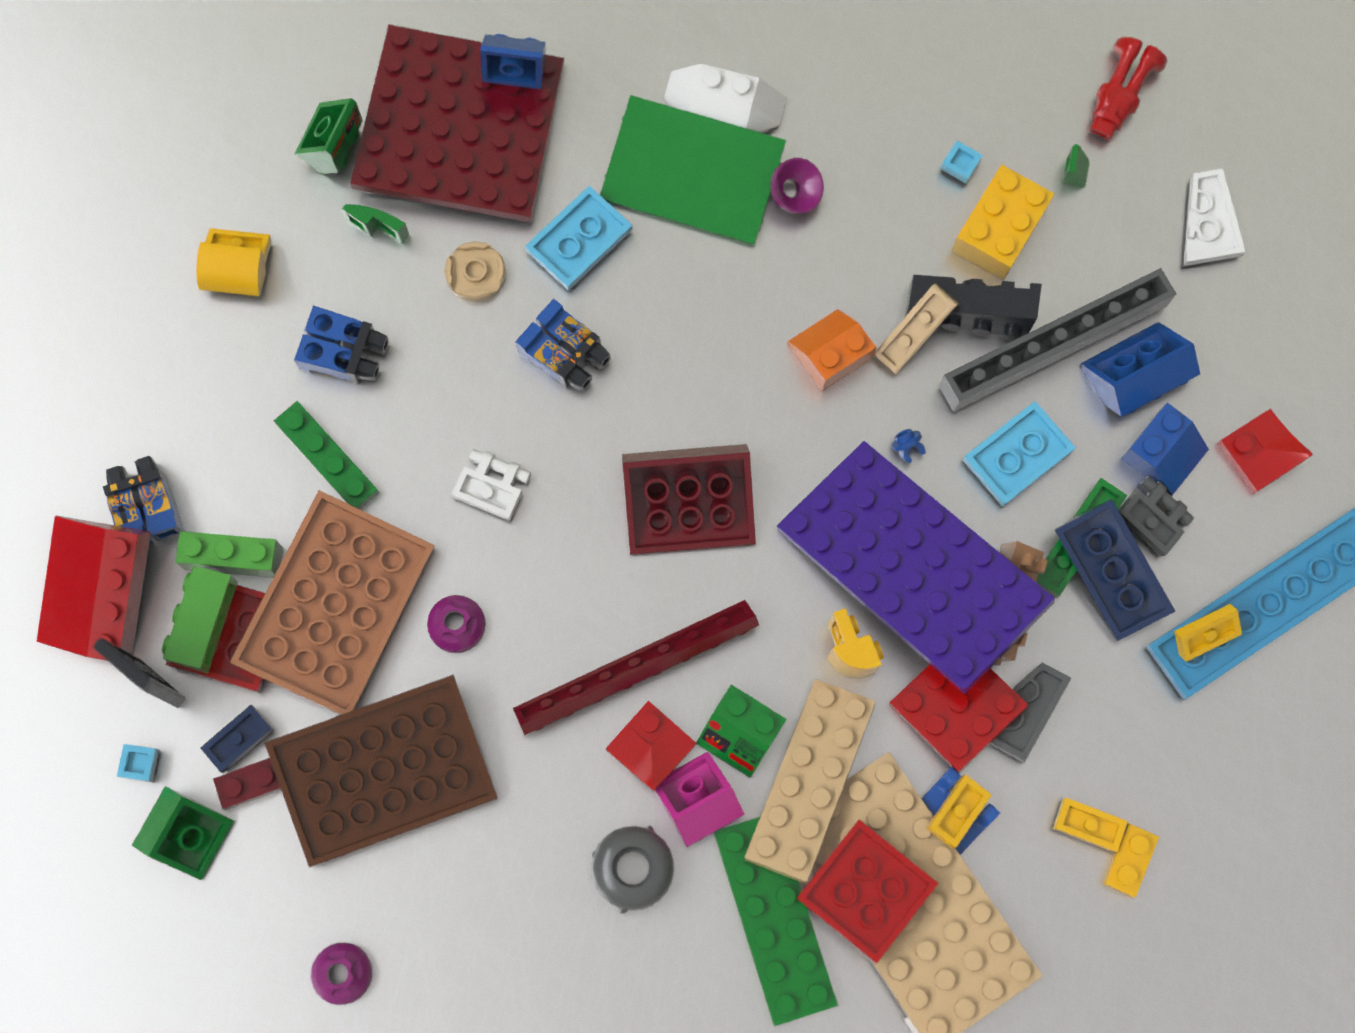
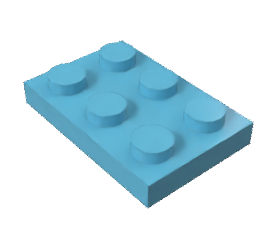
(578, 238)
(1018, 453)

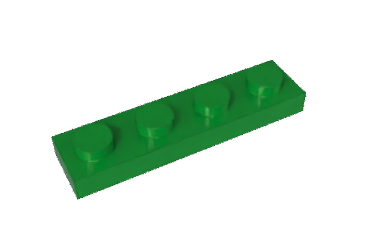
(326, 456)
(1059, 565)

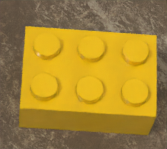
(1002, 222)

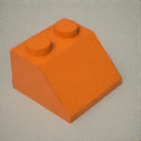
(832, 348)

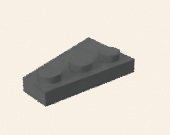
(1042, 693)

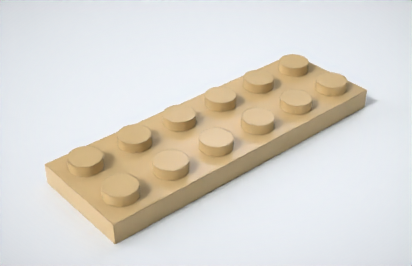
(810, 781)

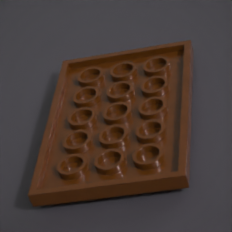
(381, 770)

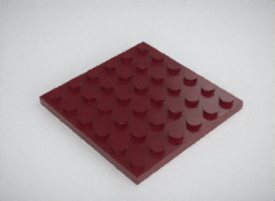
(448, 135)

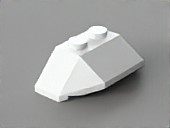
(726, 97)

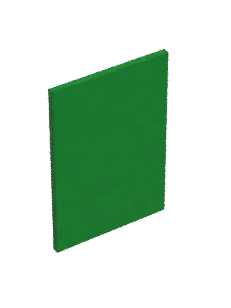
(692, 169)

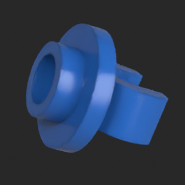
(905, 441)

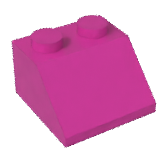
(699, 799)

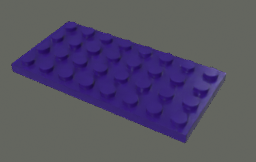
(915, 566)

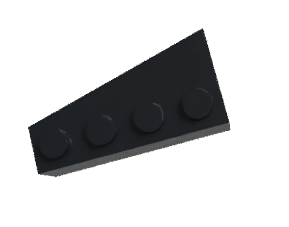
(981, 307)

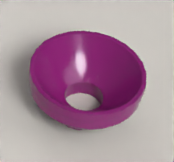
(807, 181)
(467, 635)
(358, 977)

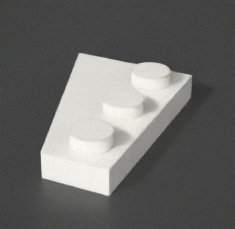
(1211, 220)

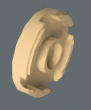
(475, 272)

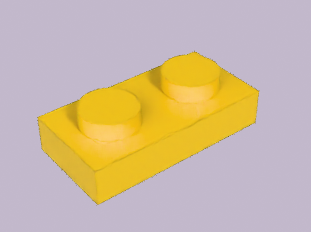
(1208, 632)
(958, 811)
(1090, 825)
(1131, 861)

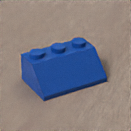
(1142, 368)

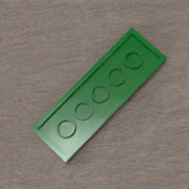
(776, 931)

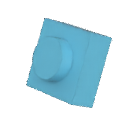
(961, 162)
(137, 763)

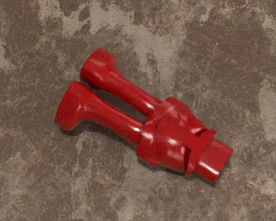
(1119, 102)

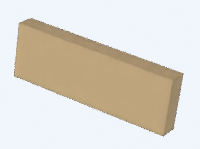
(915, 328)

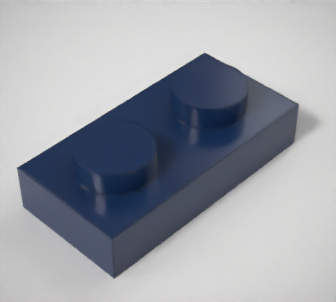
(236, 739)

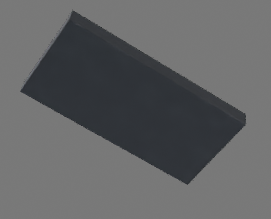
(139, 672)

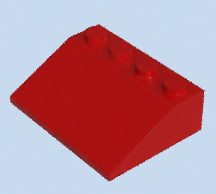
(92, 586)

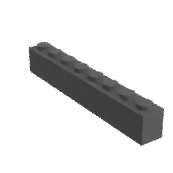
(1056, 340)

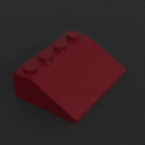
(689, 499)

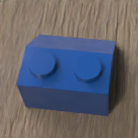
(512, 61)
(1167, 448)

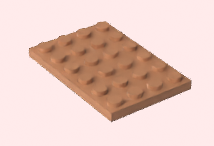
(332, 604)

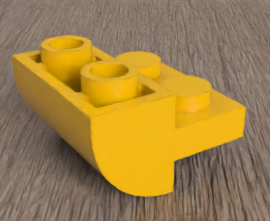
(232, 262)
(852, 655)

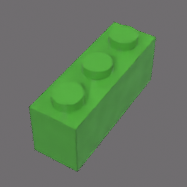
(229, 554)
(199, 619)

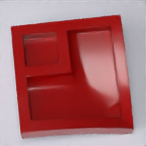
(1263, 450)
(651, 746)

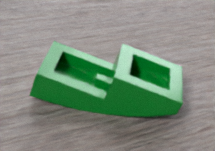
(369, 219)

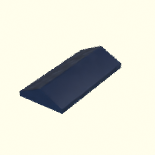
(1114, 569)

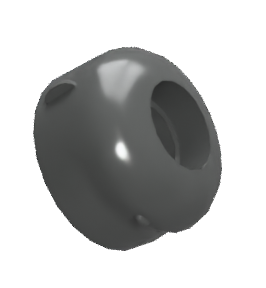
(618, 844)

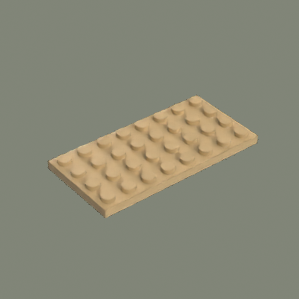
(957, 950)

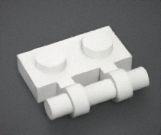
(486, 492)

